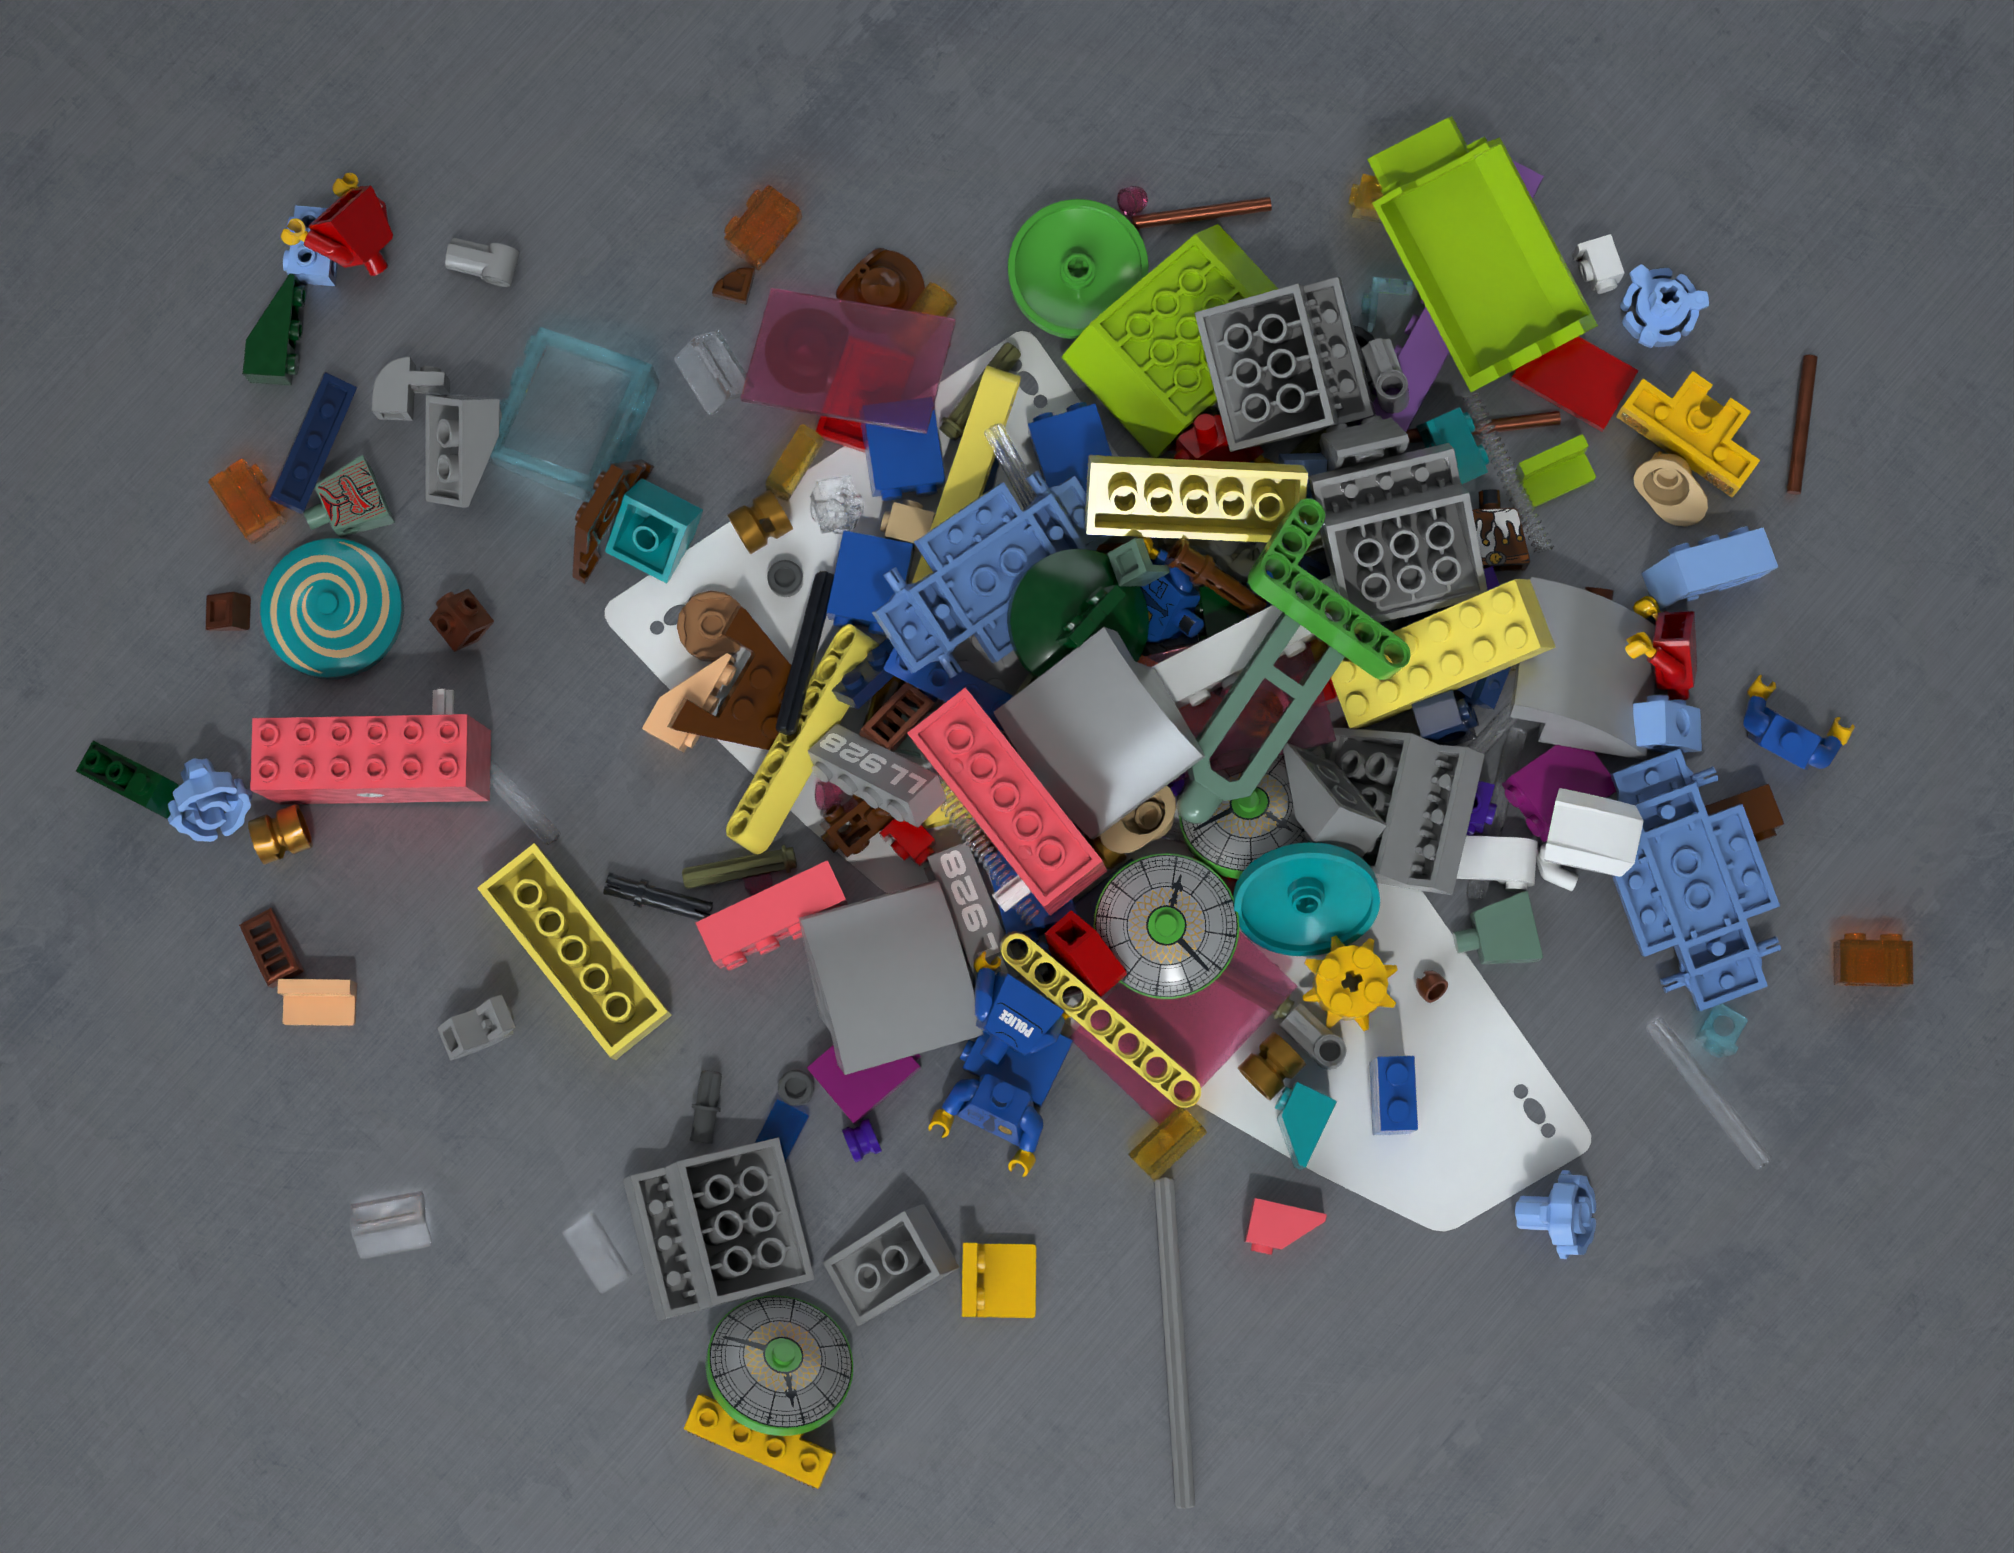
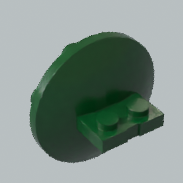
(1066, 603)

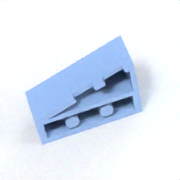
(1710, 566)

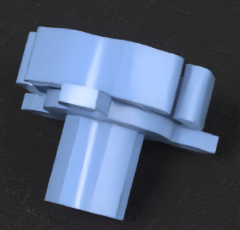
(1657, 316)
(204, 798)
(1563, 1214)

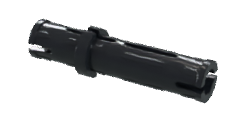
(644, 894)

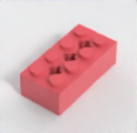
(769, 916)

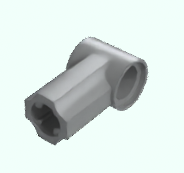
(491, 263)
(1386, 374)
(1311, 1035)

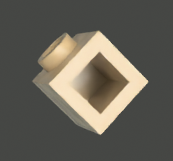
(906, 522)

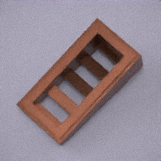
(886, 712)
(287, 971)

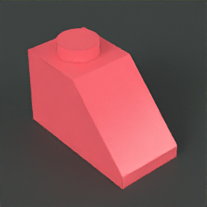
(1278, 1225)

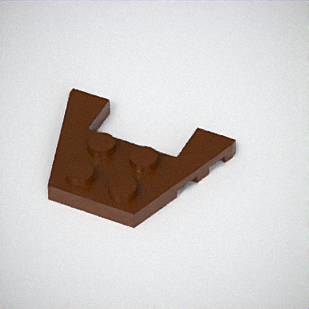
(598, 514)
(755, 698)

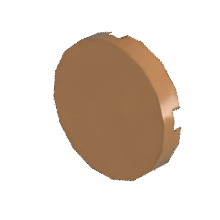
(702, 624)

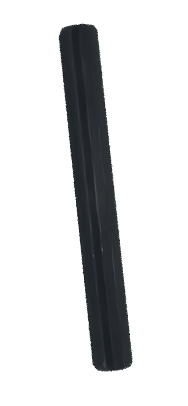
(805, 654)

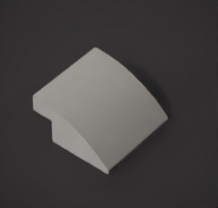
(1285, 363)
(1400, 533)
(1589, 681)
(1100, 733)
(1422, 797)
(890, 976)
(718, 1228)

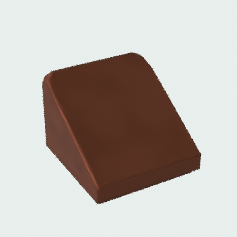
(228, 612)

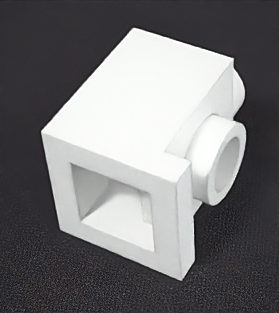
(1599, 263)

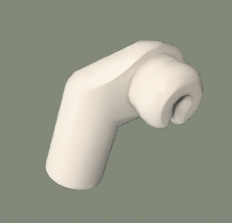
(1554, 873)

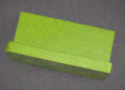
(1556, 471)

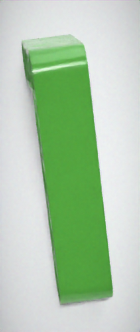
(1320, 598)

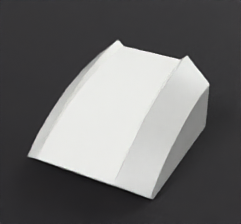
(1593, 833)

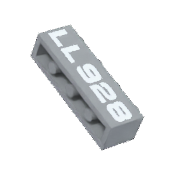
(876, 775)
(969, 907)

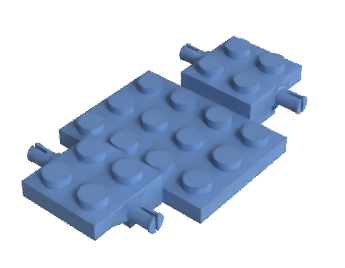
(975, 569)
(1694, 882)

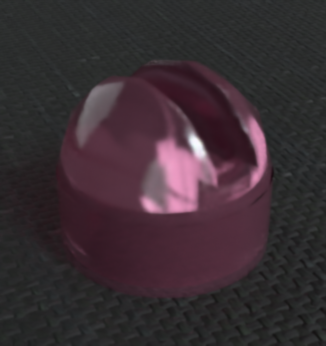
(1132, 200)
(827, 795)
(757, 883)

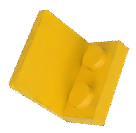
(999, 1280)

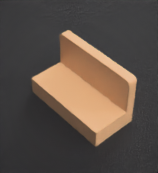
(318, 1001)

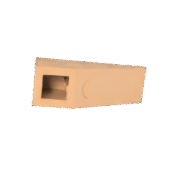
(698, 689)

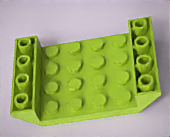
(1146, 347)

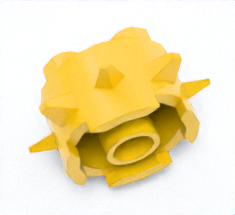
(1332, 971)

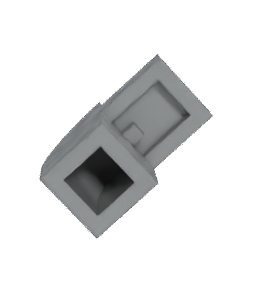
(397, 386)
(477, 1028)

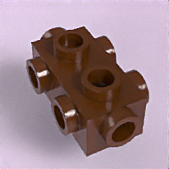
(863, 825)

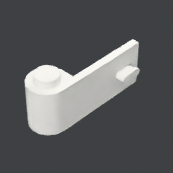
(1500, 859)

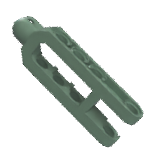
(1209, 789)

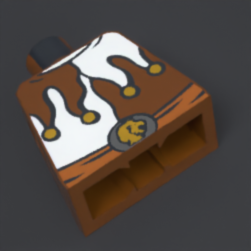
(1500, 534)

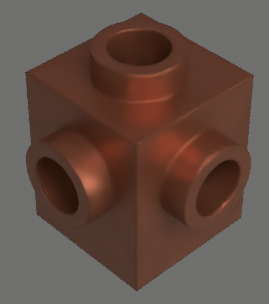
(460, 619)

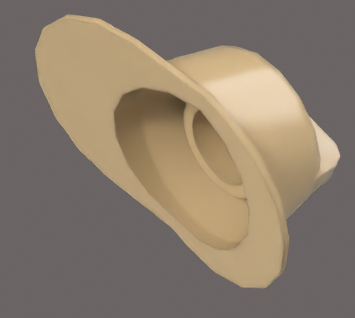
(1671, 489)
(1143, 824)

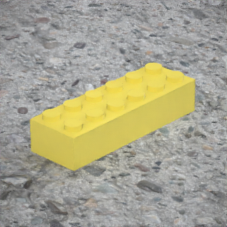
(1190, 498)
(1449, 653)
(574, 951)

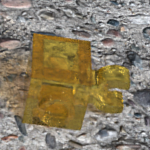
(1363, 196)

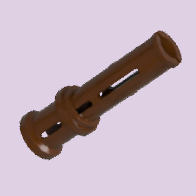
(1203, 571)

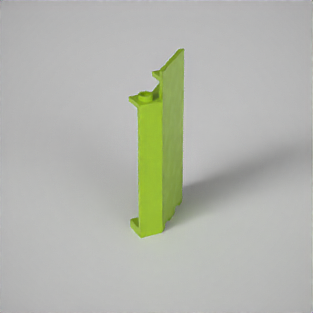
(1477, 251)

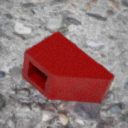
(1084, 953)

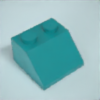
(1457, 430)
(653, 530)
(1302, 1120)

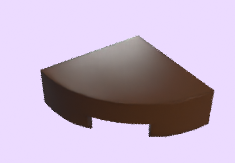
(735, 285)

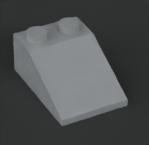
(1362, 443)
(458, 445)
(1329, 803)
(891, 1264)

